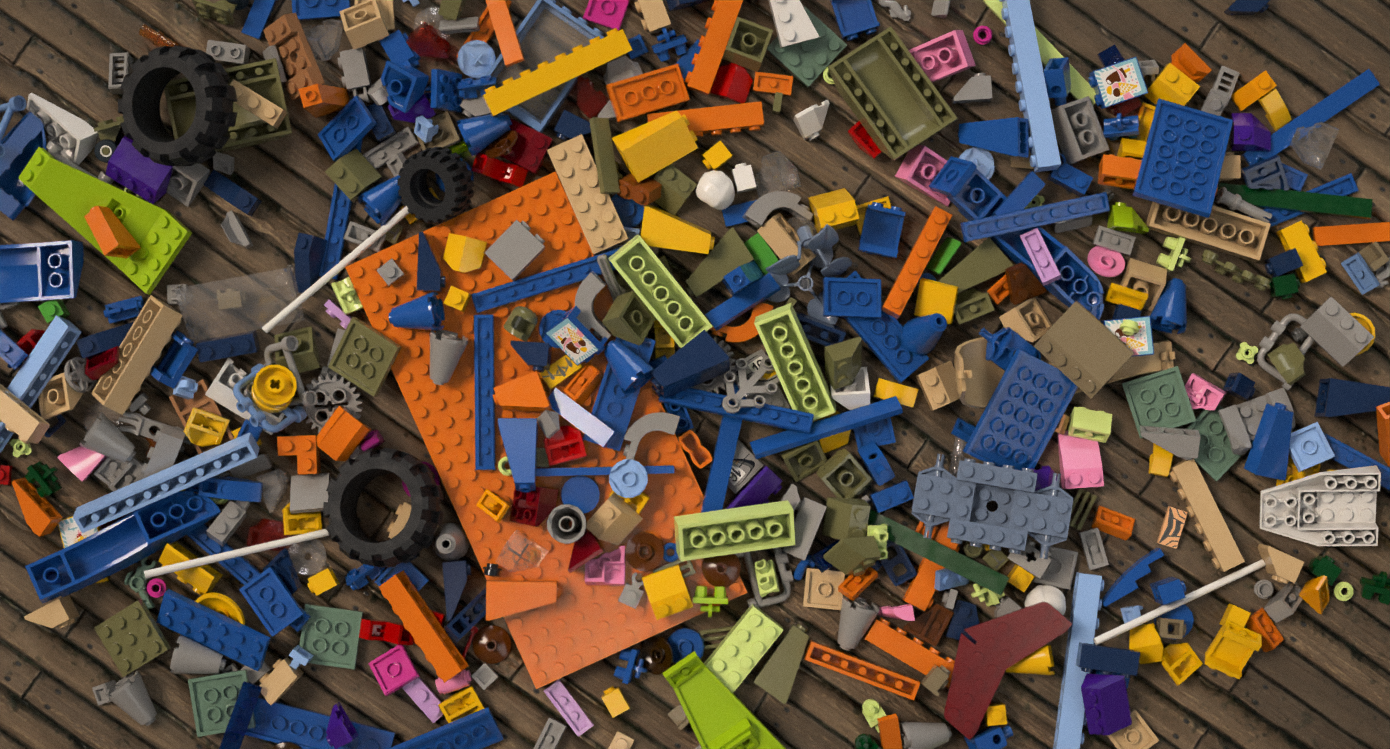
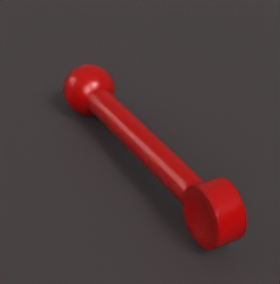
(474, 630)

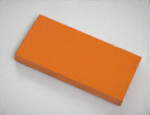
(647, 92)

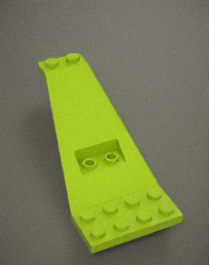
(74, 193)
(714, 711)

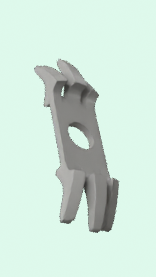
(143, 424)

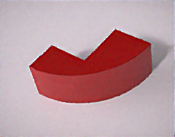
(499, 170)
(385, 631)

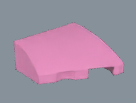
(1203, 393)
(81, 461)
(607, 569)
(902, 612)

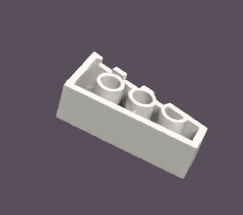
(791, 22)
(222, 392)

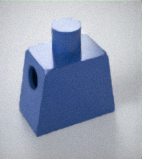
(1058, 79)
(877, 467)
(990, 738)

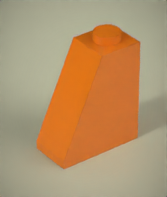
(111, 233)
(523, 394)

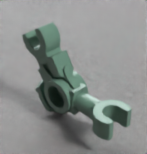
(138, 581)

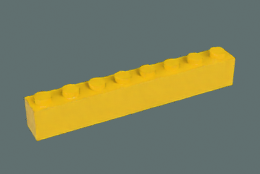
(557, 72)

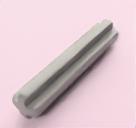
(609, 276)

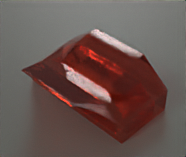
(266, 531)

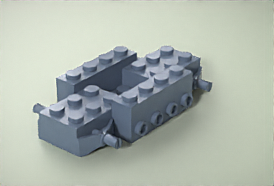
(1020, 508)

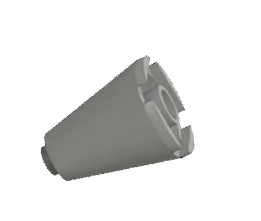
(445, 354)
(108, 440)
(559, 525)
(457, 538)
(854, 621)
(195, 658)
(133, 698)
(923, 734)

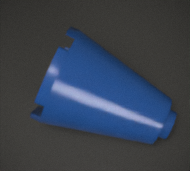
(483, 130)
(382, 200)
(1171, 308)
(420, 313)
(923, 333)
(627, 367)

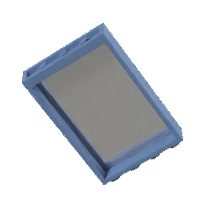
(542, 36)

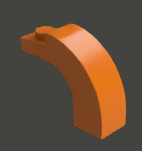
(747, 330)

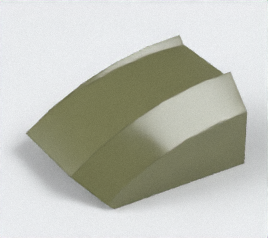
(844, 475)

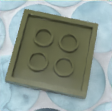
(364, 356)
(132, 637)

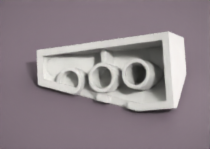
(64, 128)

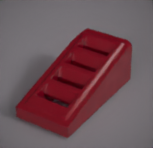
(101, 363)

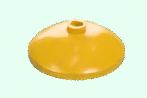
(222, 605)

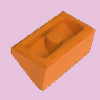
(999, 290)
(584, 383)
(1113, 523)
(1263, 625)

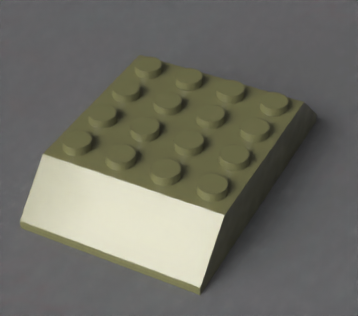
(890, 94)
(249, 129)

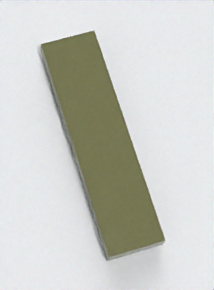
(604, 155)

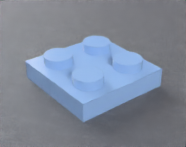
(1309, 447)

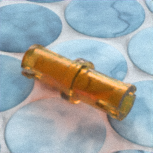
(157, 38)

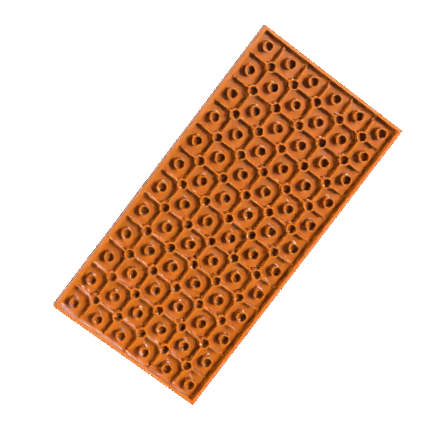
(586, 619)

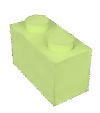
(1090, 424)

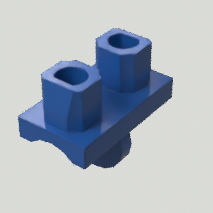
(677, 42)
(1121, 126)
(626, 673)

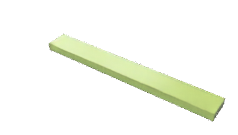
(1079, 86)

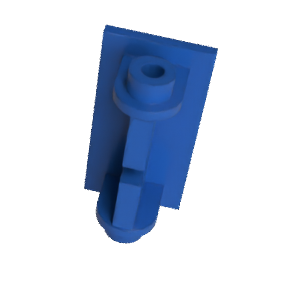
(470, 86)
(124, 309)
(357, 577)

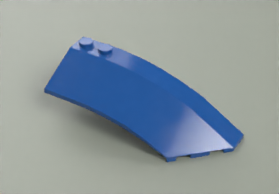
(40, 271)

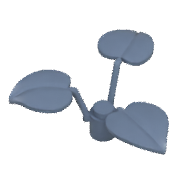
(824, 239)
(805, 283)

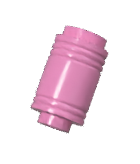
(458, 682)

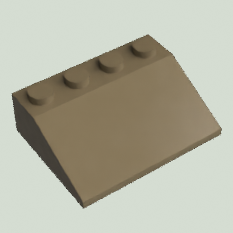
(1084, 349)

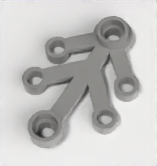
(747, 387)

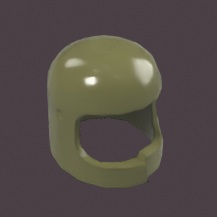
(521, 322)

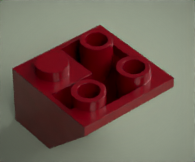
(533, 506)

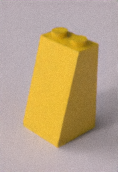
(655, 144)
(834, 208)
(672, 232)

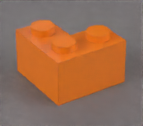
(306, 450)

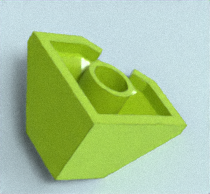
(1125, 219)

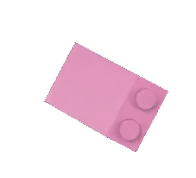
(944, 55)
(920, 169)
(1079, 462)

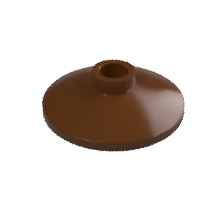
(502, 145)
(637, 558)
(724, 578)
(491, 634)

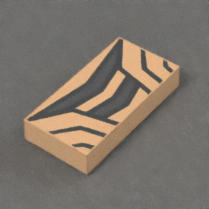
(1172, 527)

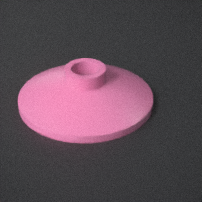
(1106, 262)

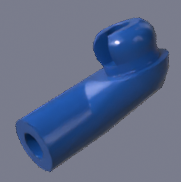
(801, 567)

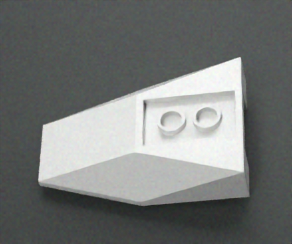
(1325, 508)

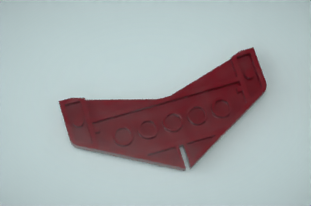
(998, 646)

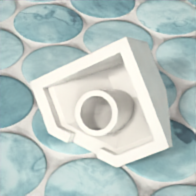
(811, 120)
(856, 394)

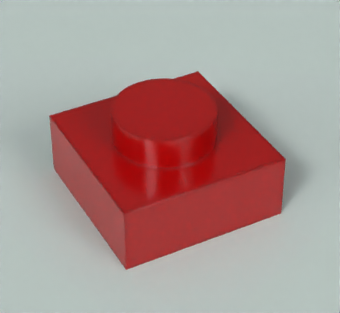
(5, 474)

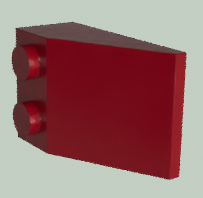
(529, 148)

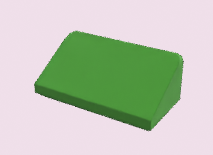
(761, 252)
(943, 255)

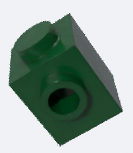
(1284, 286)
(1324, 566)

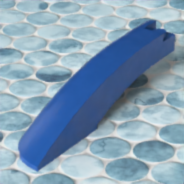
(1077, 282)
(120, 544)

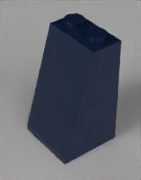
(689, 366)
(1348, 397)

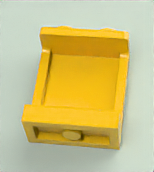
(1232, 649)

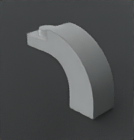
(773, 201)
(585, 300)
(652, 422)

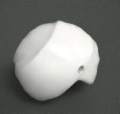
(716, 189)
(1048, 594)

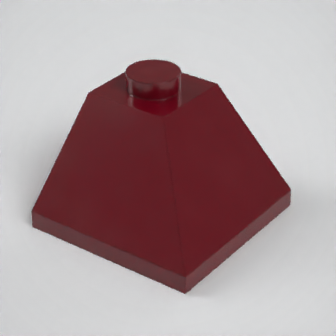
(584, 550)

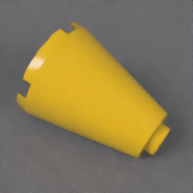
(1036, 663)

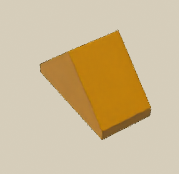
(493, 505)
(1316, 593)

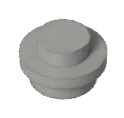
(1263, 589)

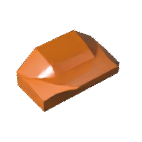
(1190, 63)

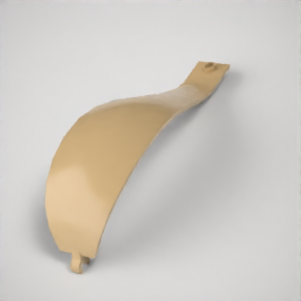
(979, 378)

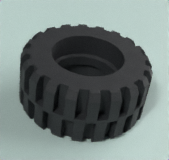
(416, 191)

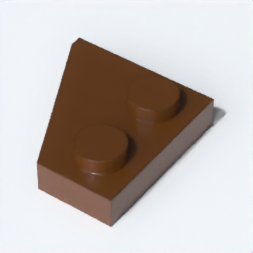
(1022, 283)
(930, 624)

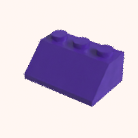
(138, 172)
(757, 489)
(1106, 703)

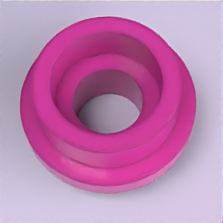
(984, 29)
(162, 587)

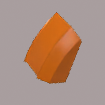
(341, 435)

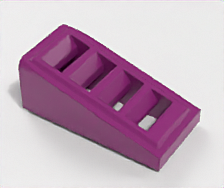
(372, 440)

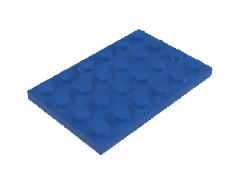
(1183, 158)
(1021, 413)

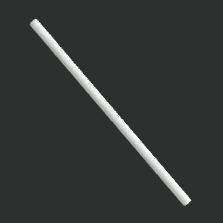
(335, 270)
(235, 553)
(1170, 606)

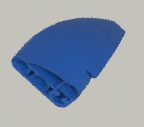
(19, 148)

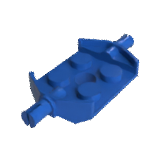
(1003, 344)

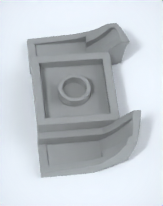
(1243, 419)

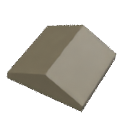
(446, 135)

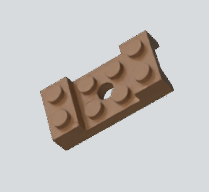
(290, 39)
(200, 400)

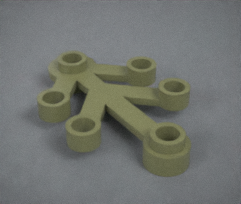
(1260, 282)

